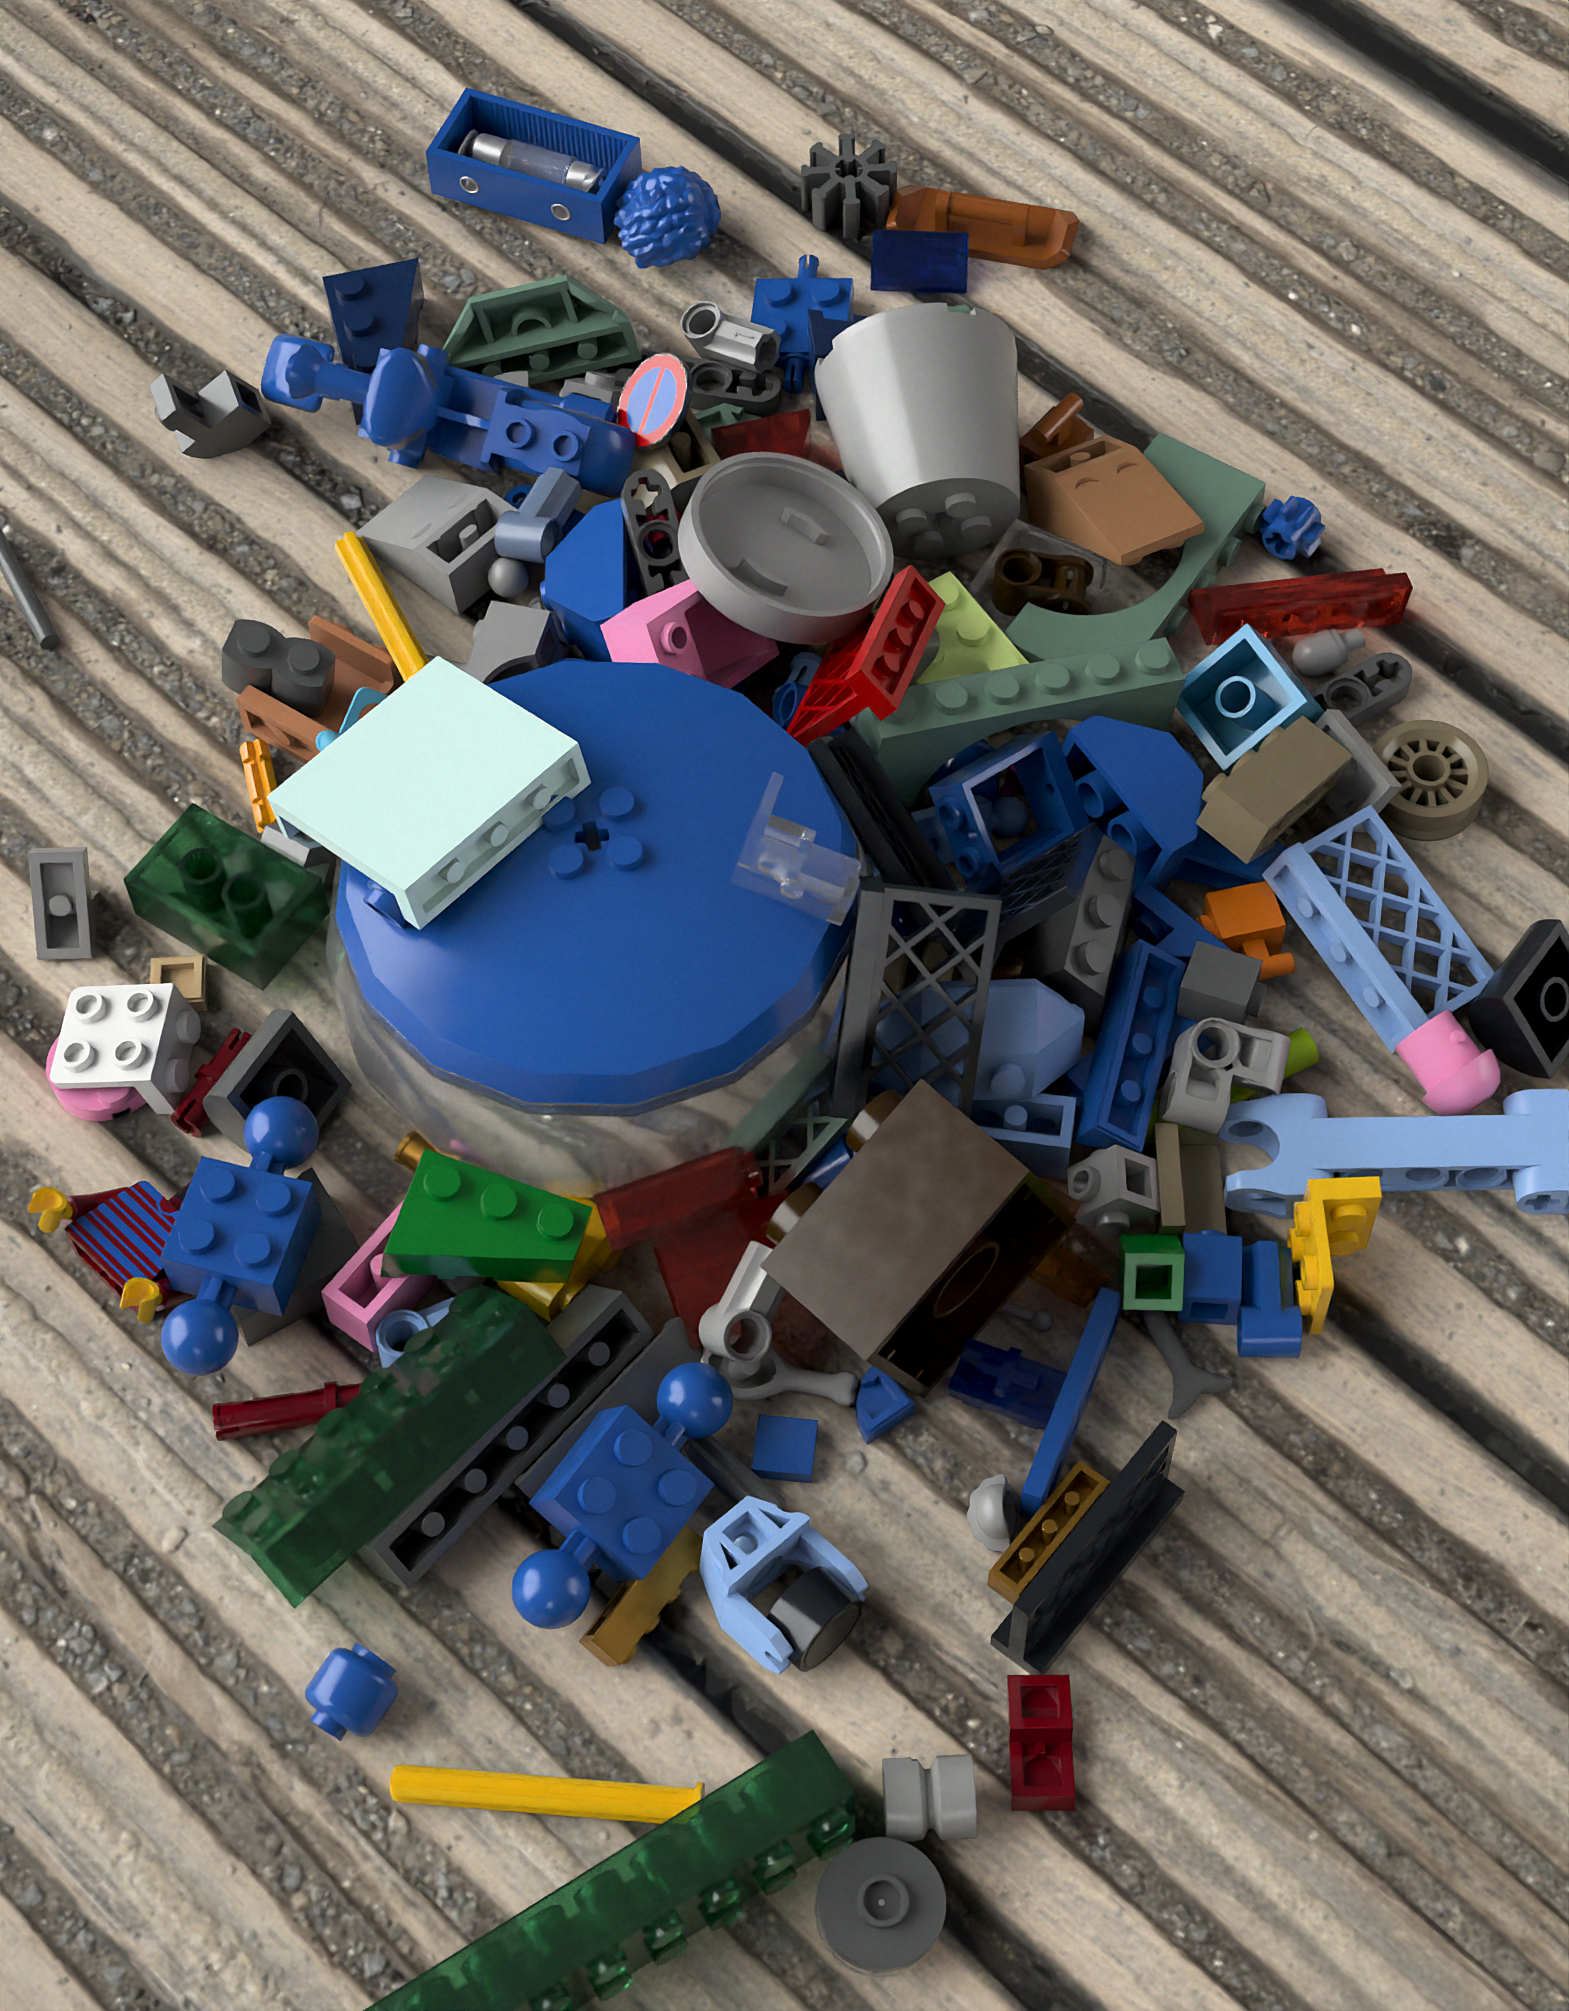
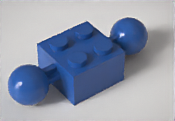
(240, 1237)
(621, 1495)

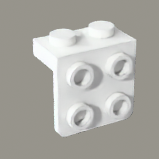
(128, 1039)

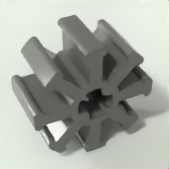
(848, 185)

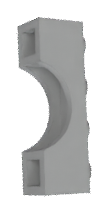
(511, 642)

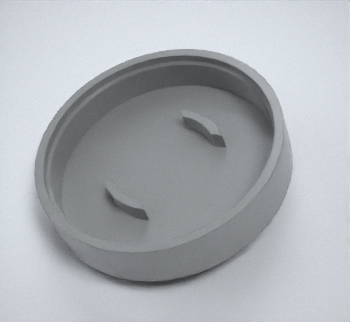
(785, 547)

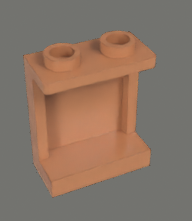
(356, 667)

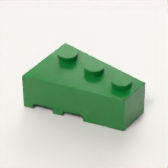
(482, 1226)

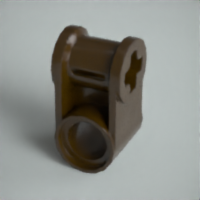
(1040, 580)

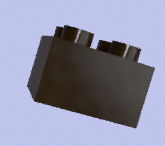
(914, 1236)

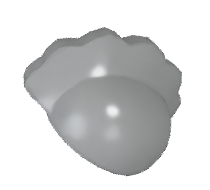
(993, 1513)

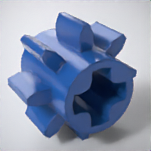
(1291, 528)

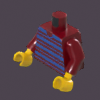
(119, 1239)

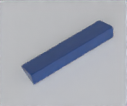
(1130, 1049)

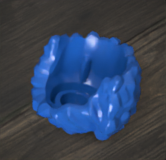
(666, 216)

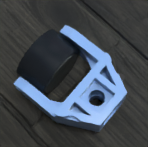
(752, 1550)

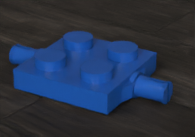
(784, 305)

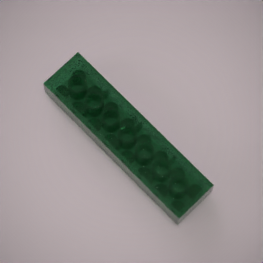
(651, 1893)

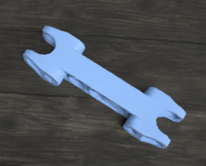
(1412, 1153)

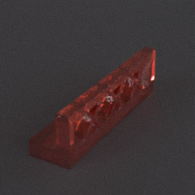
(1301, 604)

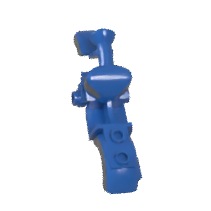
(457, 413)

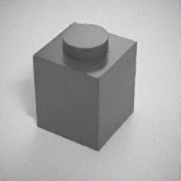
(1221, 986)

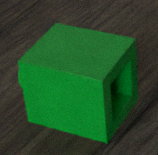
(1151, 1272)

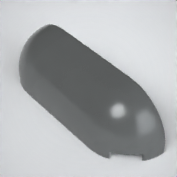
(632, 1386)

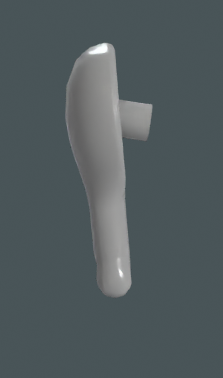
(776, 1374)

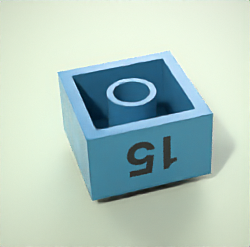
(1242, 696)

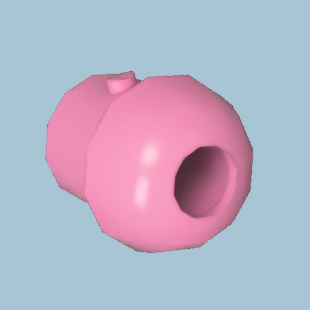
(1450, 1066)

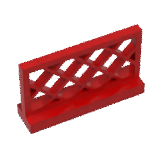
(872, 662)

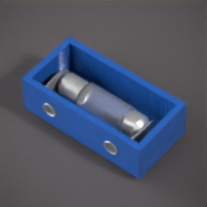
(533, 164)

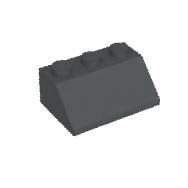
(1081, 943)

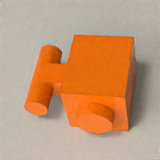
(1249, 924)

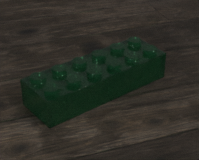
(388, 1442)

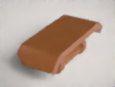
(995, 227)

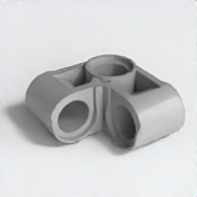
(1199, 1088)

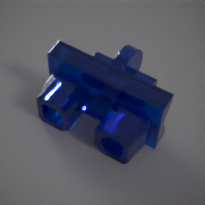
(1006, 1383)

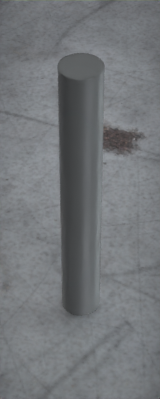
(26, 596)

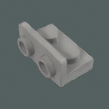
(1365, 778)

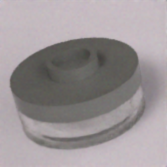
(879, 1906)

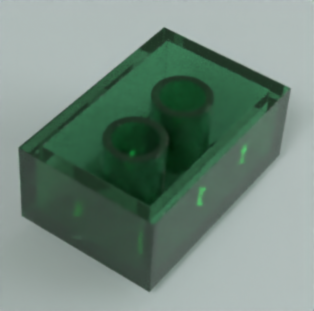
(227, 896)

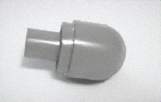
(1325, 651)

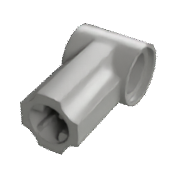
(729, 338)
(753, 1301)

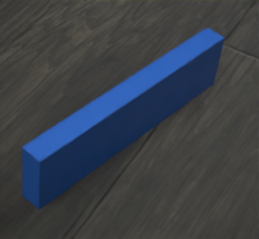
(1071, 1402)

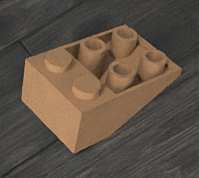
(1108, 501)

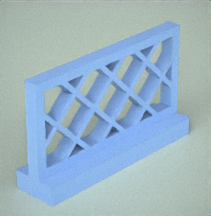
(1352, 944)

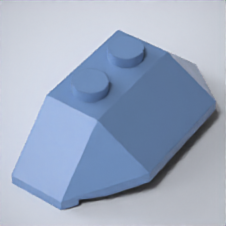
(1024, 1047)

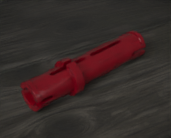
(280, 1411)

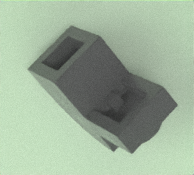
(214, 420)

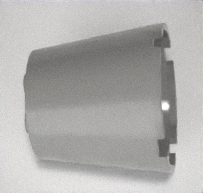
(928, 424)

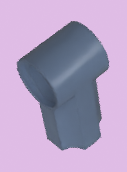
(538, 523)

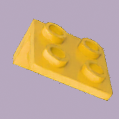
(1329, 1221)

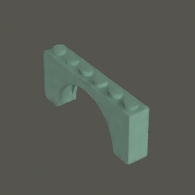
(1229, 507)
(945, 716)

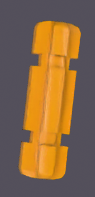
(259, 779)

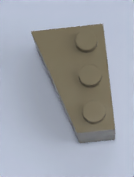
(1273, 789)

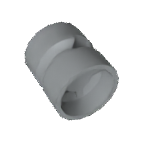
(930, 1798)

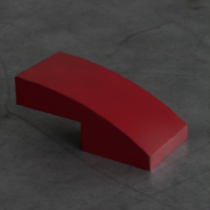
(1040, 1742)

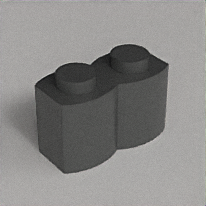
(285, 668)

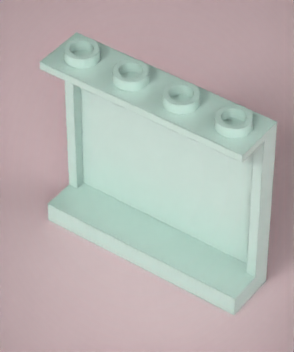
(432, 787)

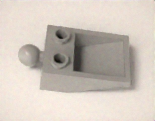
(445, 542)

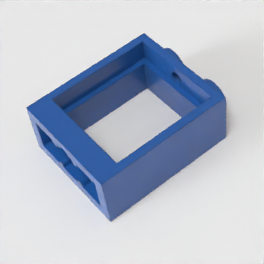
(1039, 766)

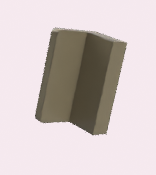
(1187, 1184)

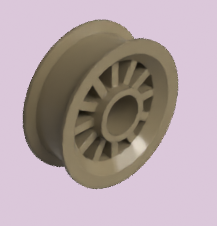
(1455, 777)

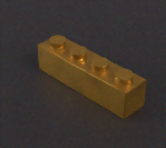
(1046, 1531)
(638, 1602)

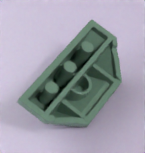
(541, 328)

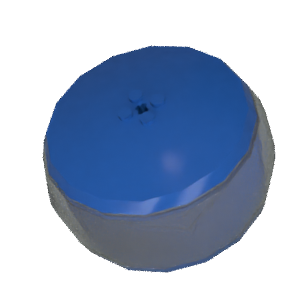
(606, 979)

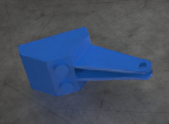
(589, 573)
(1148, 801)

